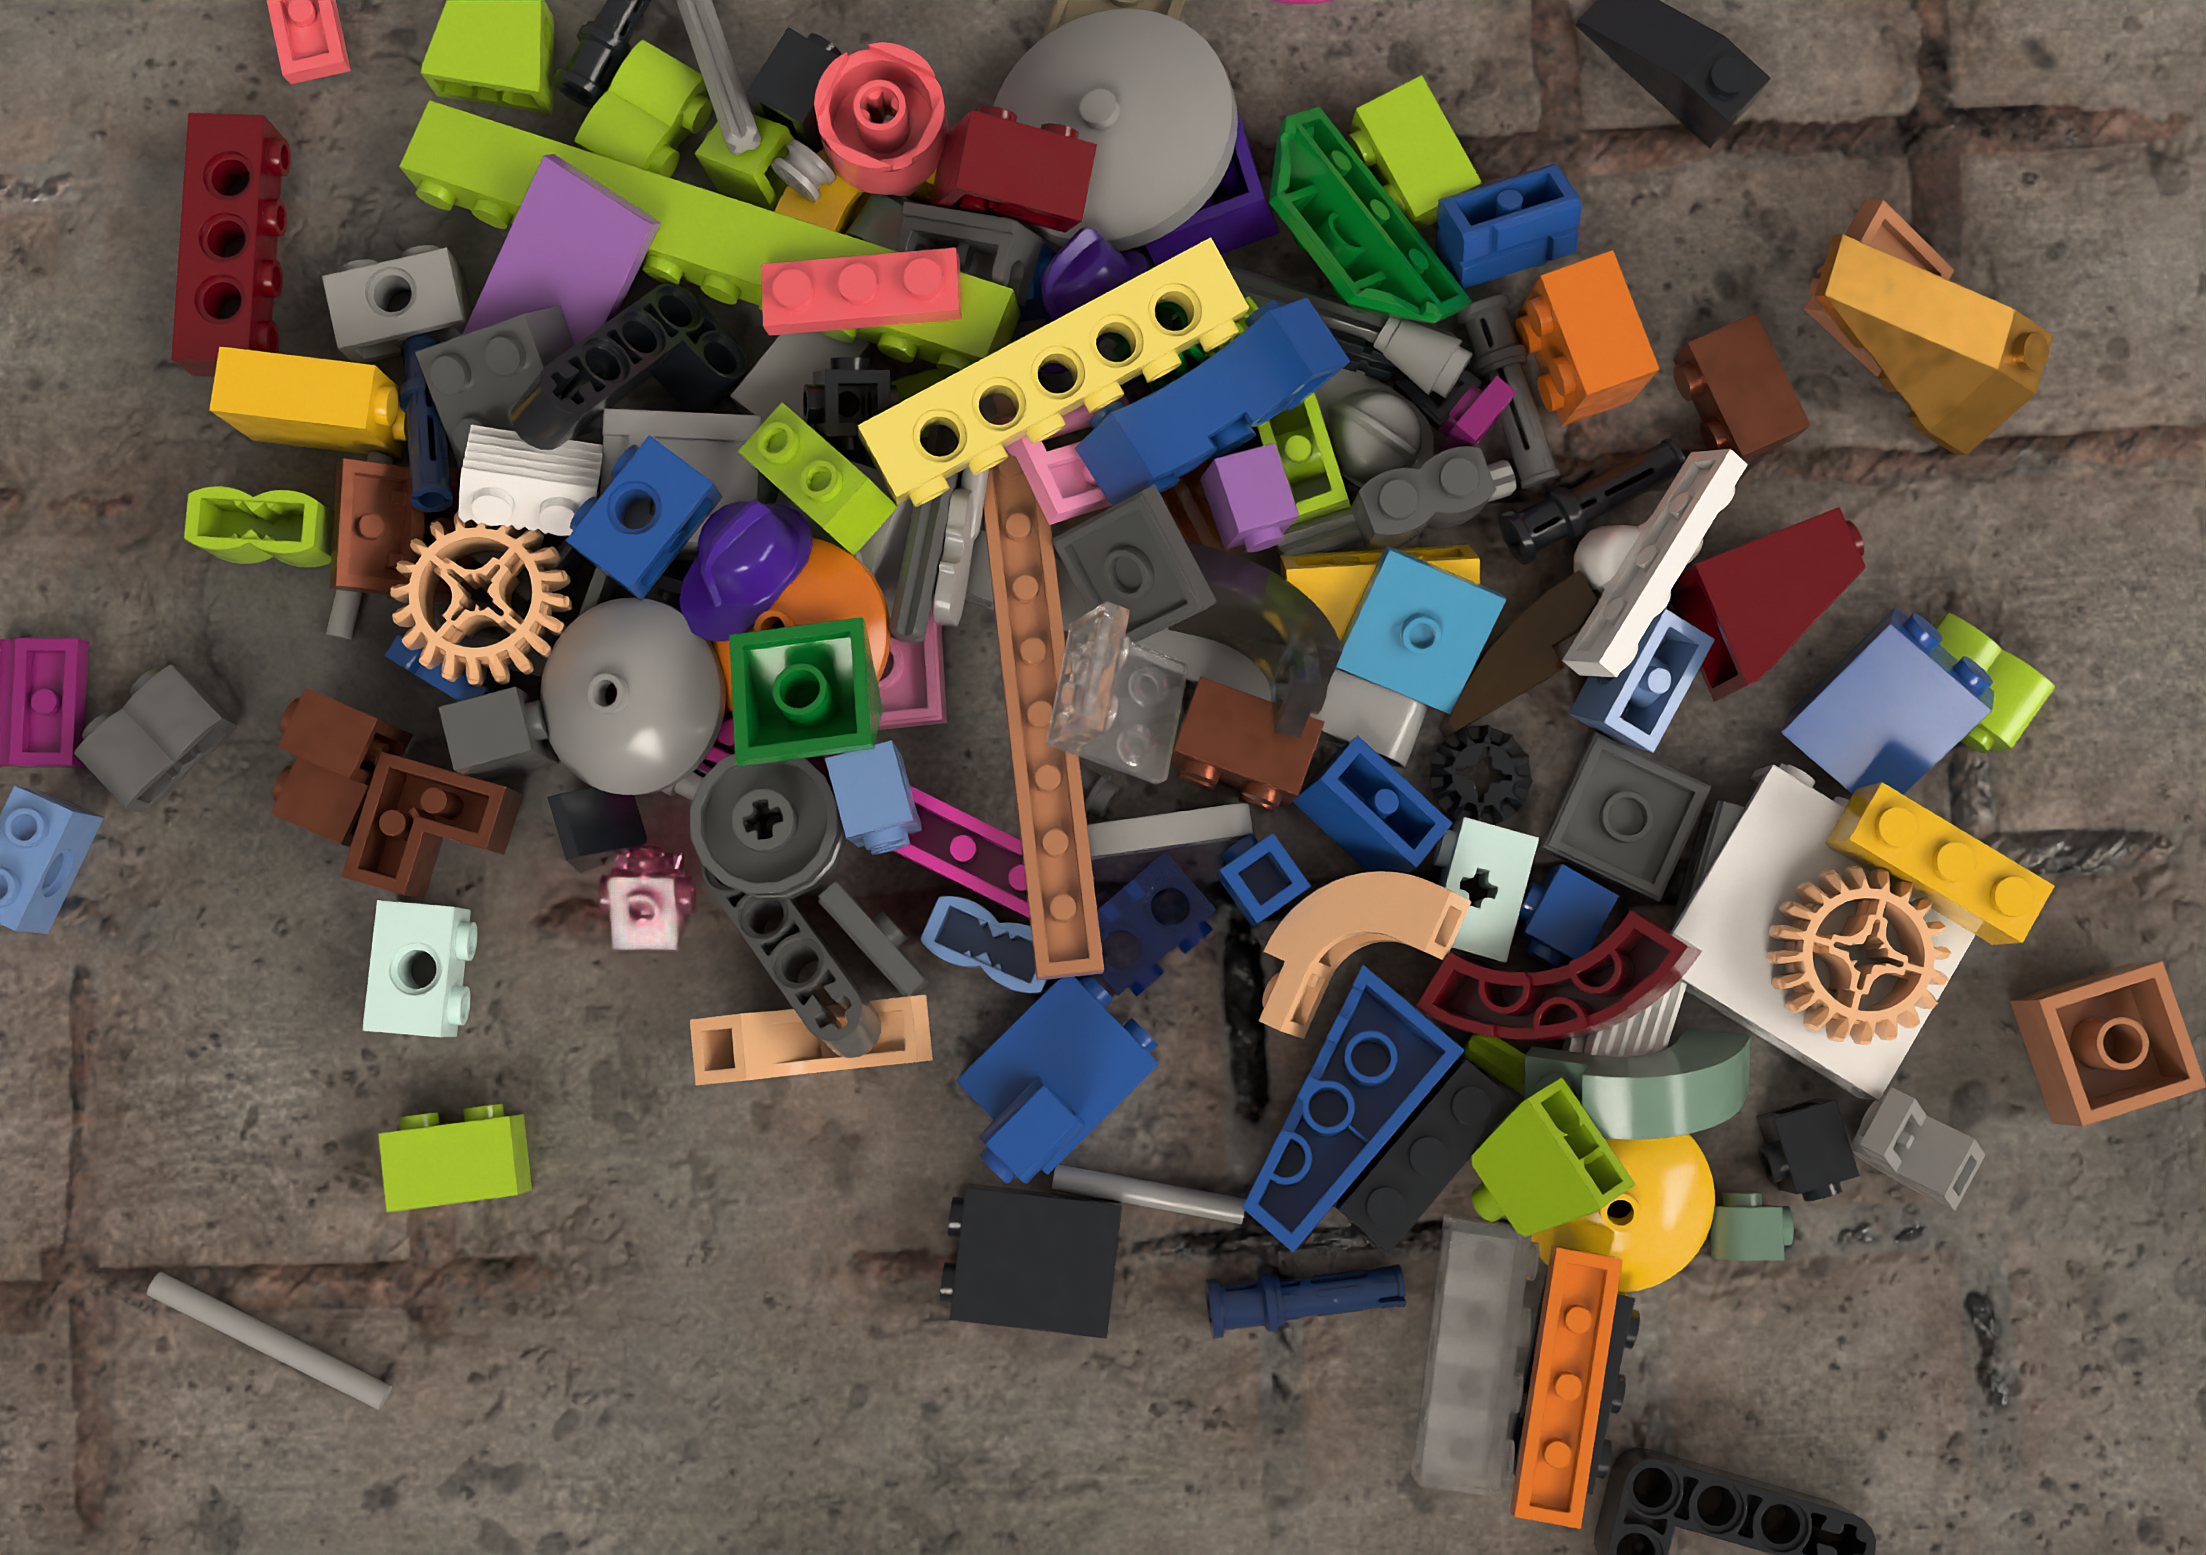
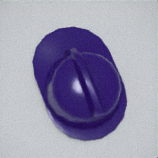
(1083, 272)
(742, 566)

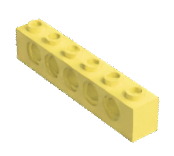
(1192, 279)

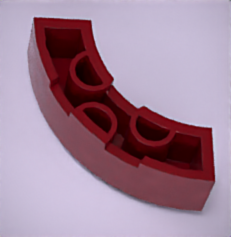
(1567, 1002)

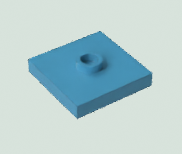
(1419, 629)

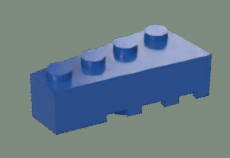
(1356, 1097)

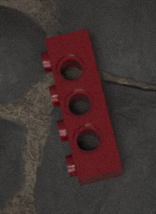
(216, 155)

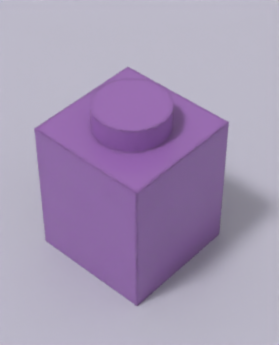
(1250, 498)

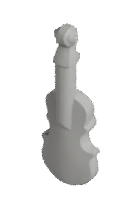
(961, 531)

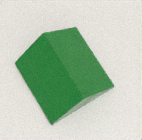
(803, 692)

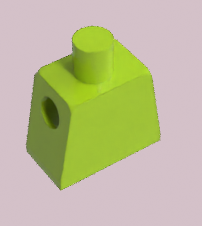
(493, 54)
(1546, 1165)

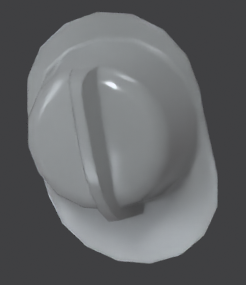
(1372, 427)

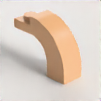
(1343, 919)
(781, 1045)

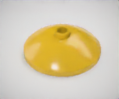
(1666, 1219)

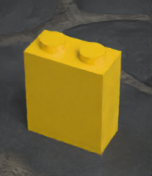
(309, 402)

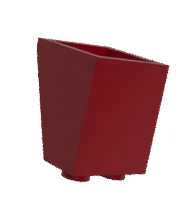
(1766, 596)

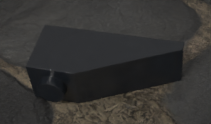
(1677, 62)

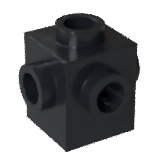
(868, 388)

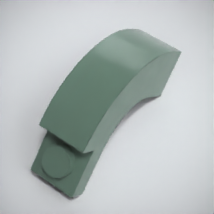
(1654, 1094)

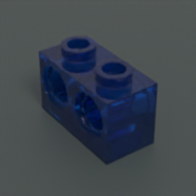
(1131, 913)

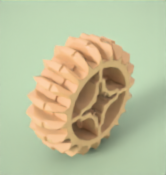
(464, 615)
(1848, 982)

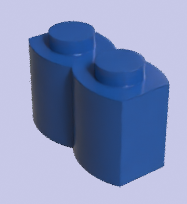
(1029, 1133)

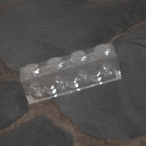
(1473, 1355)

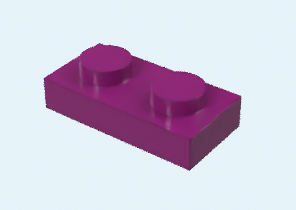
(1476, 414)

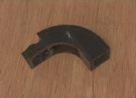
(1271, 627)

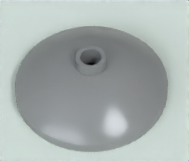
(665, 701)

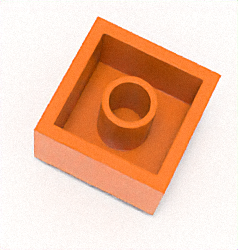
(1585, 339)

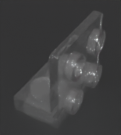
(1116, 697)

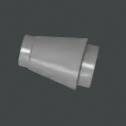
(1423, 354)

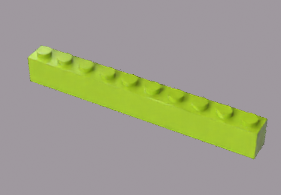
(700, 236)

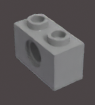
(364, 287)

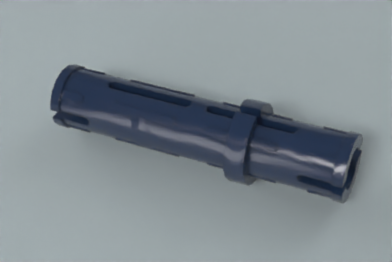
(426, 435)

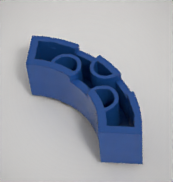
(1215, 405)

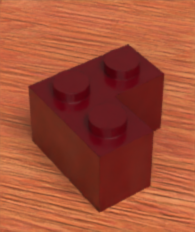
(1014, 170)

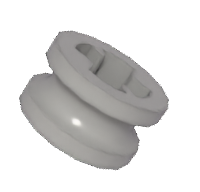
(803, 171)

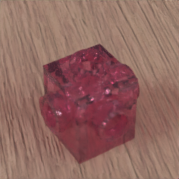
(647, 899)

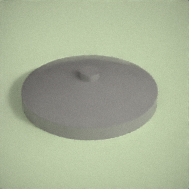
(1151, 105)

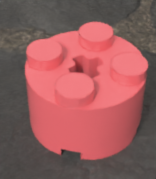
(867, 88)

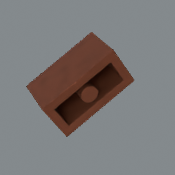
(1739, 390)

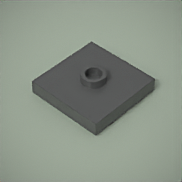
(1137, 562)
(1625, 817)
(876, 937)

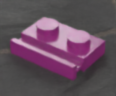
(42, 701)

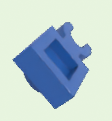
(409, 660)

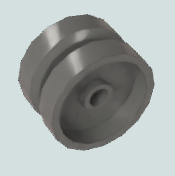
(729, 819)

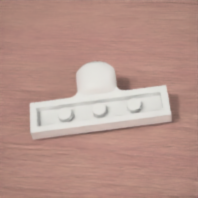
(1641, 563)

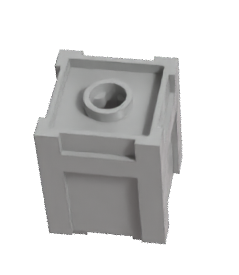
(701, 440)

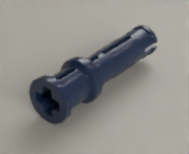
(1273, 1301)

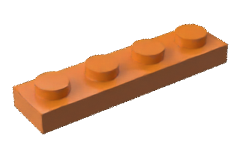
(1566, 1387)

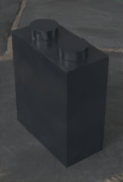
(1032, 1260)

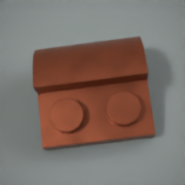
(377, 525)

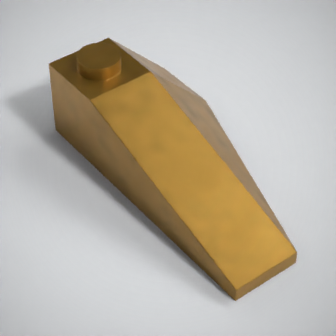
(1941, 346)

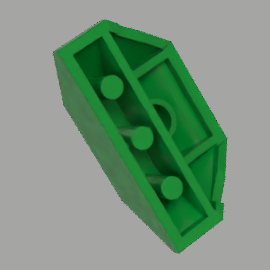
(1355, 226)

